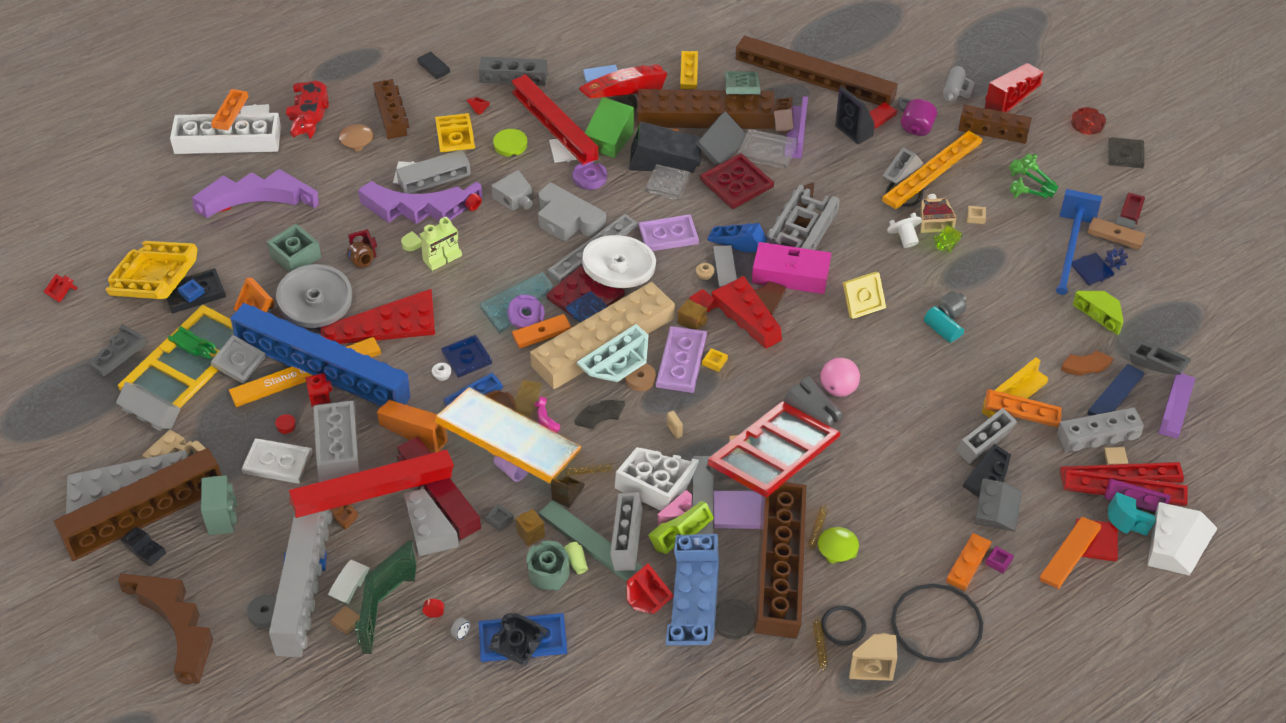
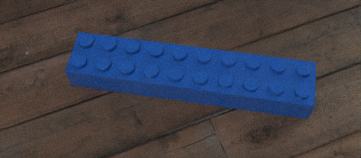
(317, 355)

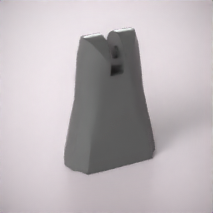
(812, 401)

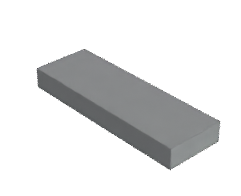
(724, 264)

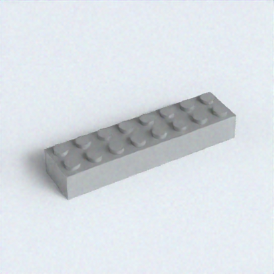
(299, 584)

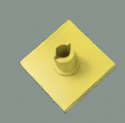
(864, 295)

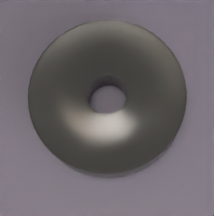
(257, 606)

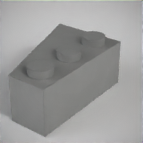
(429, 525)

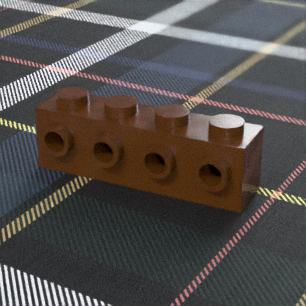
(390, 109)
(995, 123)

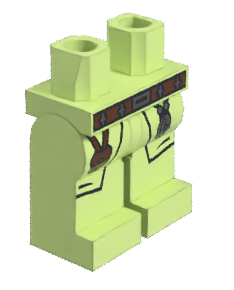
(440, 244)

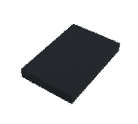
(208, 280)

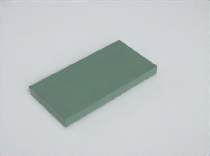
(742, 82)

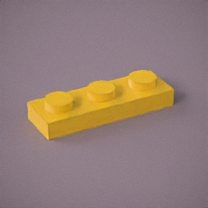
(689, 69)

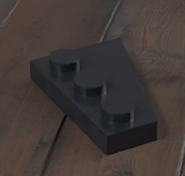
(991, 467)

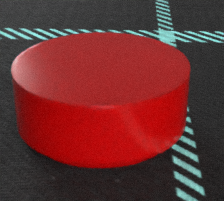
(473, 202)
(285, 424)
(433, 608)

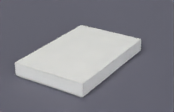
(277, 461)

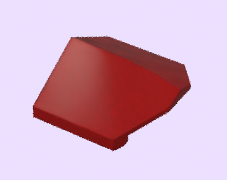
(647, 591)

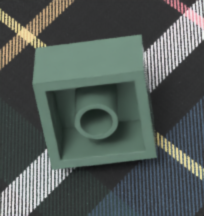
(294, 248)
(218, 505)

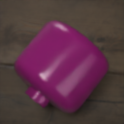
(918, 117)

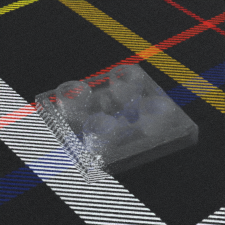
(667, 182)

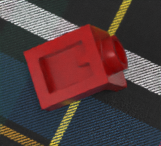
(59, 287)

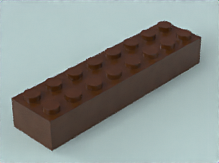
(703, 107)
(136, 505)
(781, 562)

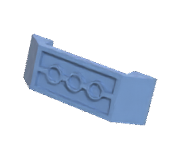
(694, 590)

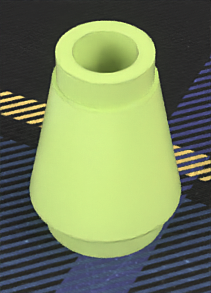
(576, 557)

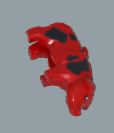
(307, 107)

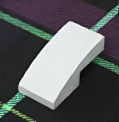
(348, 580)

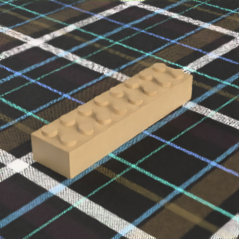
(558, 357)

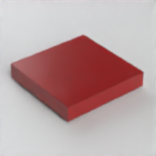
(1104, 544)

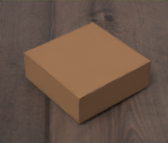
(345, 620)

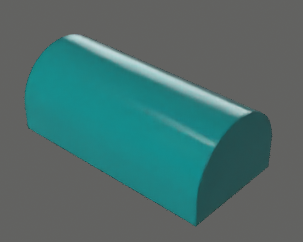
(943, 324)

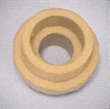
(705, 271)

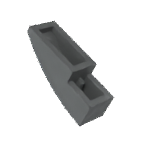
(1159, 358)

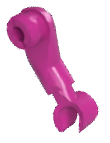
(543, 419)

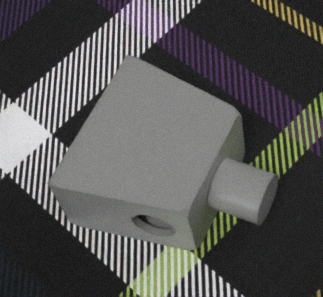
(513, 191)

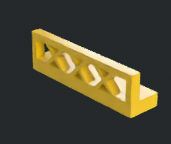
(1022, 384)

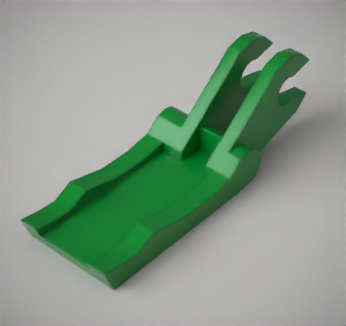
(192, 344)

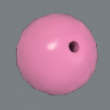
(840, 377)

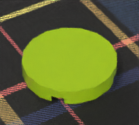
(510, 142)

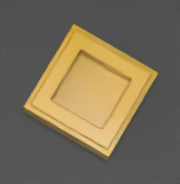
(714, 360)

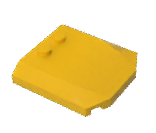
(152, 270)

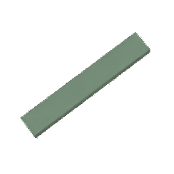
(585, 536)

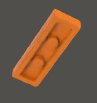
(229, 109)
(968, 562)

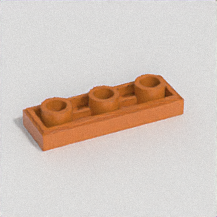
(541, 331)

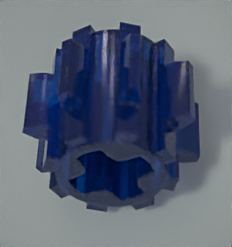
(1118, 262)

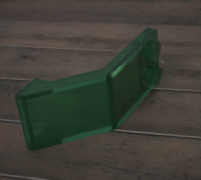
(379, 583)

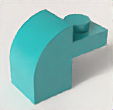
(1126, 517)

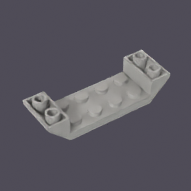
(336, 439)

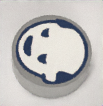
(460, 628)

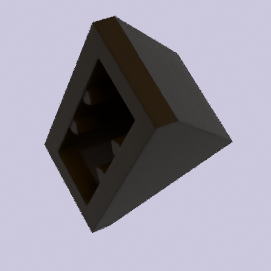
(565, 490)

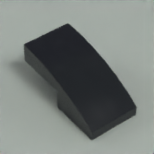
(142, 546)

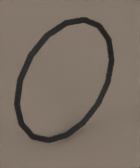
(932, 658)

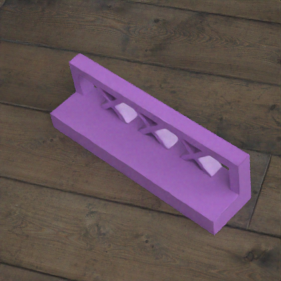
(799, 127)
(1176, 406)

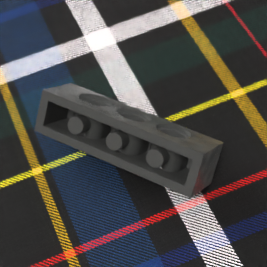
(507, 69)

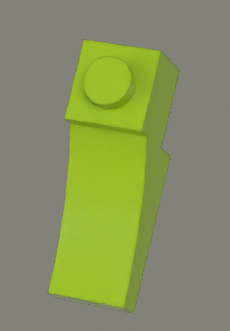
(686, 524)

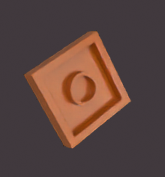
(254, 296)

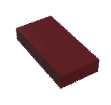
(1132, 207)

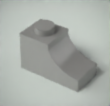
(902, 166)

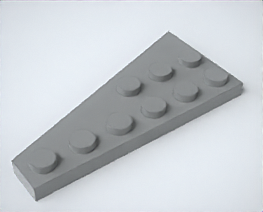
(93, 484)

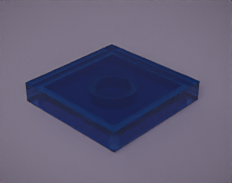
(466, 356)

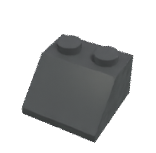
(998, 505)

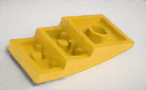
(454, 132)

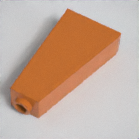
(413, 422)

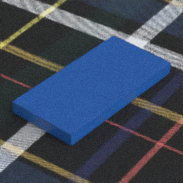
(552, 644)

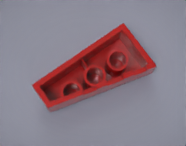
(1012, 88)
(746, 308)

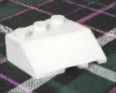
(655, 476)
(1179, 538)

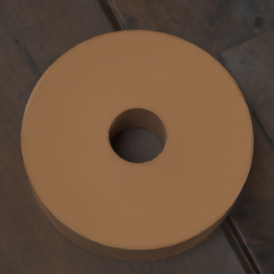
(641, 383)

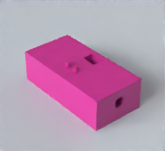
(791, 267)

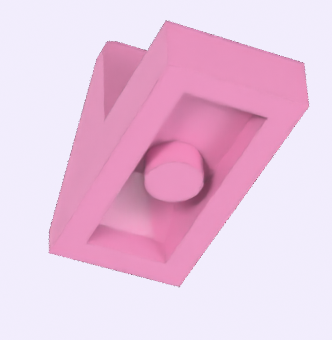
(675, 508)

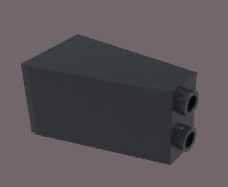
(663, 147)

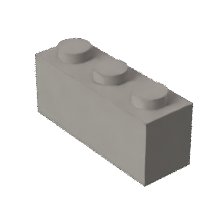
(147, 406)
(986, 435)

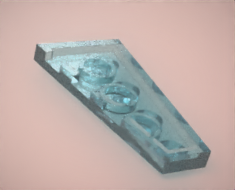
(497, 306)

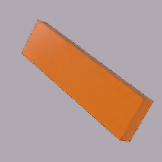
(1023, 408)
(1070, 552)

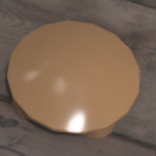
(356, 136)

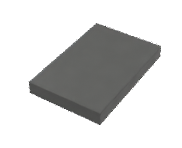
(721, 139)

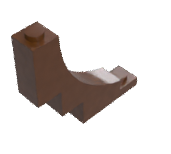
(166, 598)

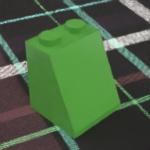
(611, 126)

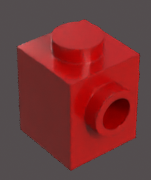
(318, 389)

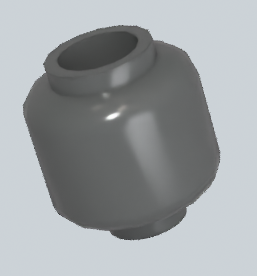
(953, 304)

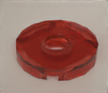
(1085, 127)

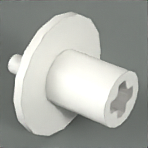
(906, 230)

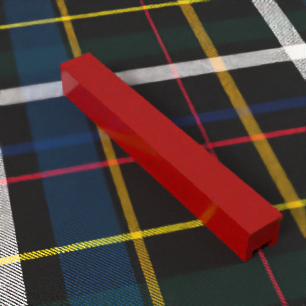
(555, 120)
(370, 483)

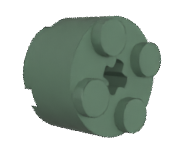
(548, 565)

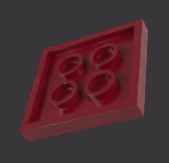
(736, 181)
(579, 284)

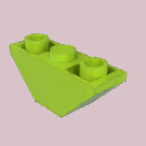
(1101, 308)

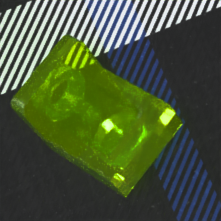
(947, 239)

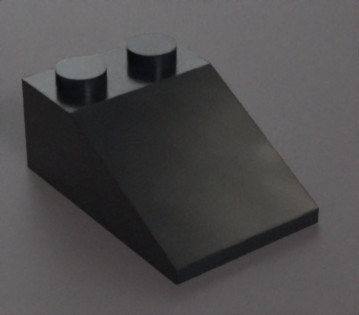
(853, 117)

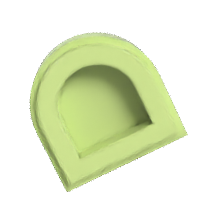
(411, 242)

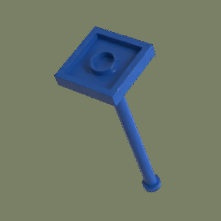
(1079, 207)

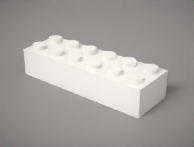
(247, 134)

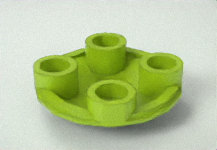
(838, 544)

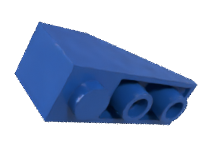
(740, 237)

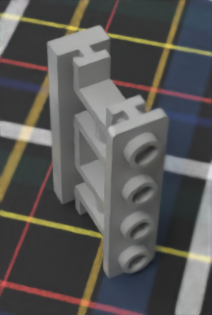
(816, 227)

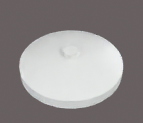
(618, 261)

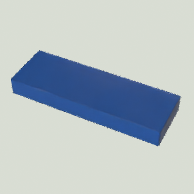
(484, 385)

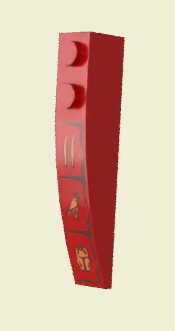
(626, 81)

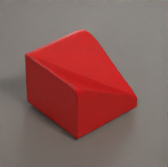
(703, 299)

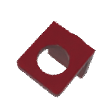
(366, 239)

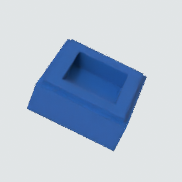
(191, 290)

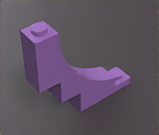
(276, 188)
(416, 207)

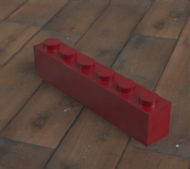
(444, 494)

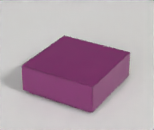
(999, 559)

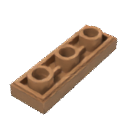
(1116, 233)

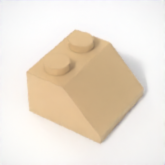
(875, 658)

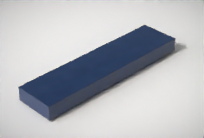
(1117, 391)

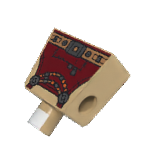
(936, 214)

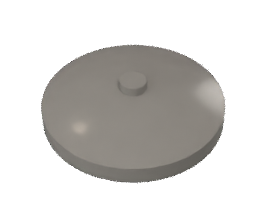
(314, 296)

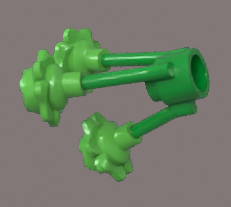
(1021, 166)

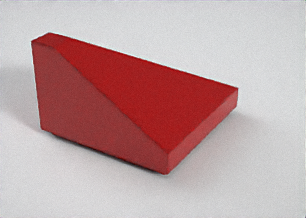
(478, 104)

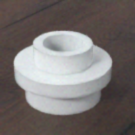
(441, 371)

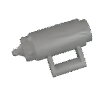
(954, 85)

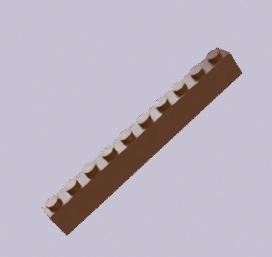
(815, 71)

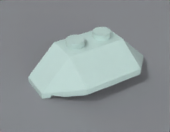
(618, 356)

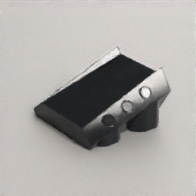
(517, 638)

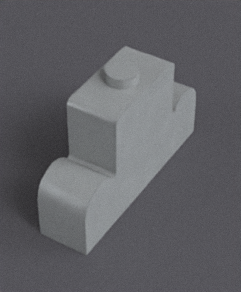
(565, 214)

